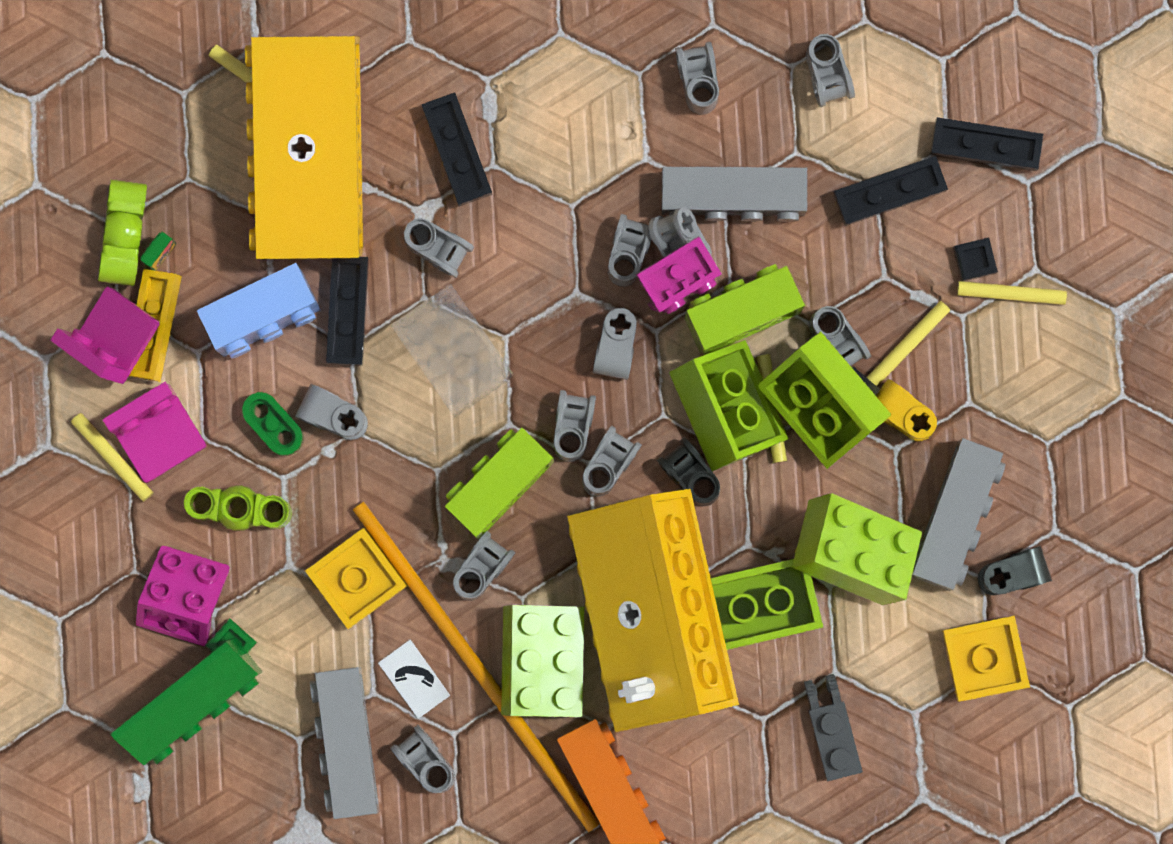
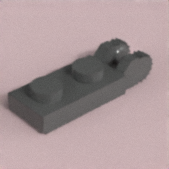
(833, 732)

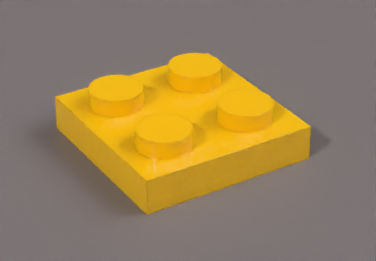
(356, 578)
(985, 658)

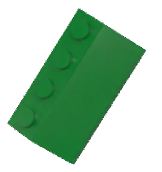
(188, 702)

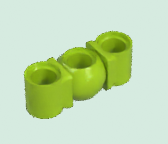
(122, 232)
(220, 505)

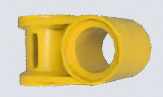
(903, 408)

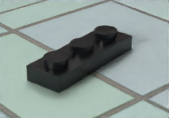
(986, 144)
(456, 149)
(890, 191)
(347, 311)

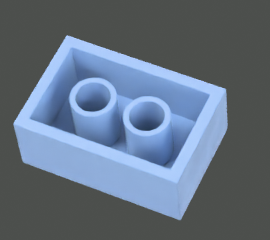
(259, 311)

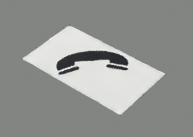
(414, 679)

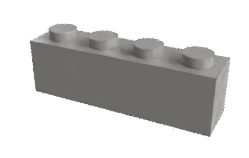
(736, 191)
(957, 514)
(346, 743)

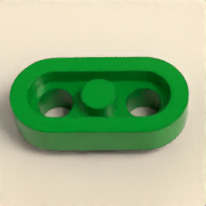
(272, 424)

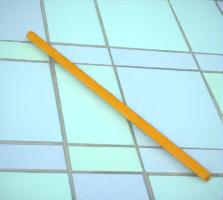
(474, 665)

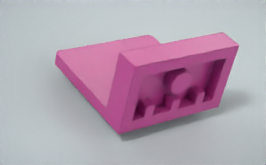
(677, 275)
(110, 337)
(155, 432)
(181, 595)

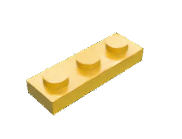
(158, 298)

